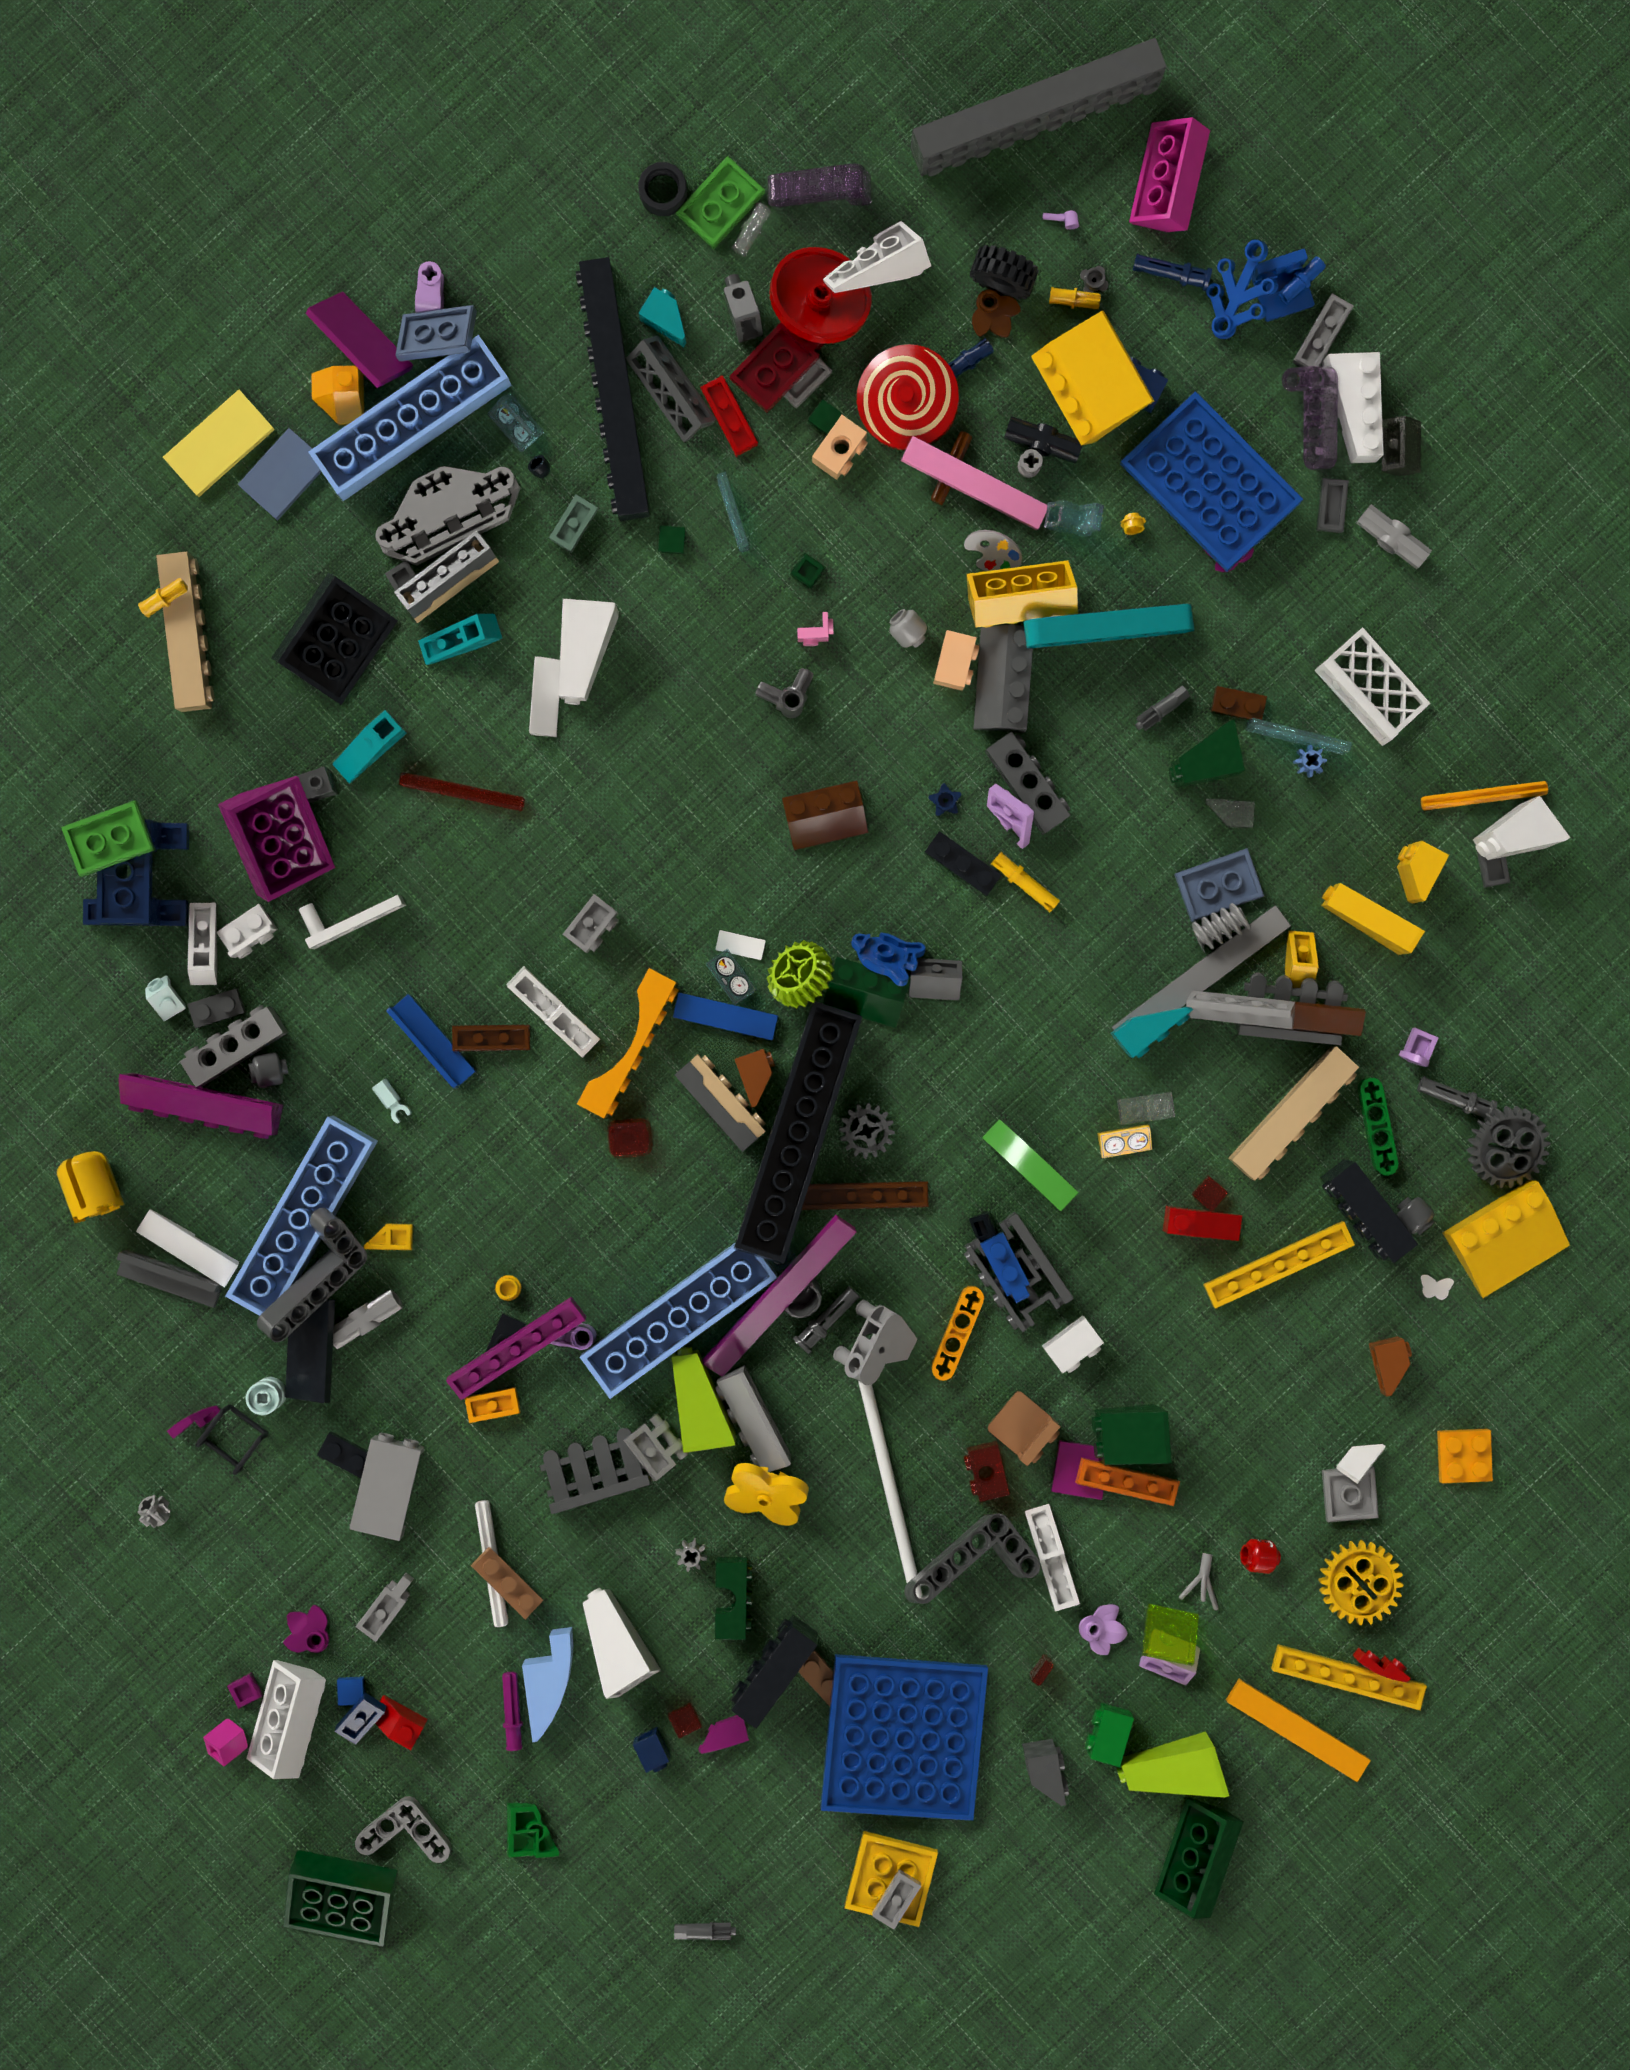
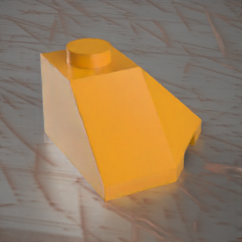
(339, 392)

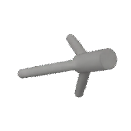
(1205, 1581)

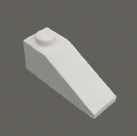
(202, 944)

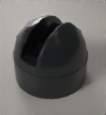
(539, 466)

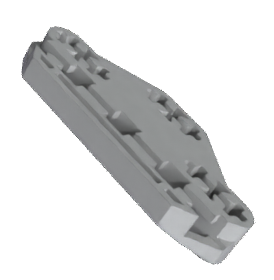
(446, 508)

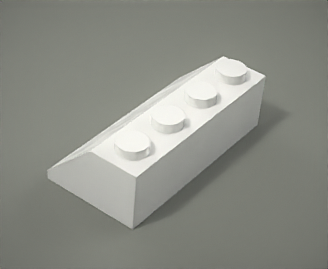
(286, 1720)

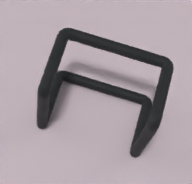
(238, 1465)

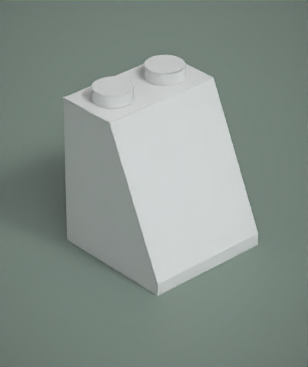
(1521, 830)

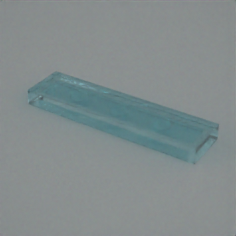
(1298, 736)

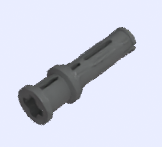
(1468, 1102)
(815, 1327)

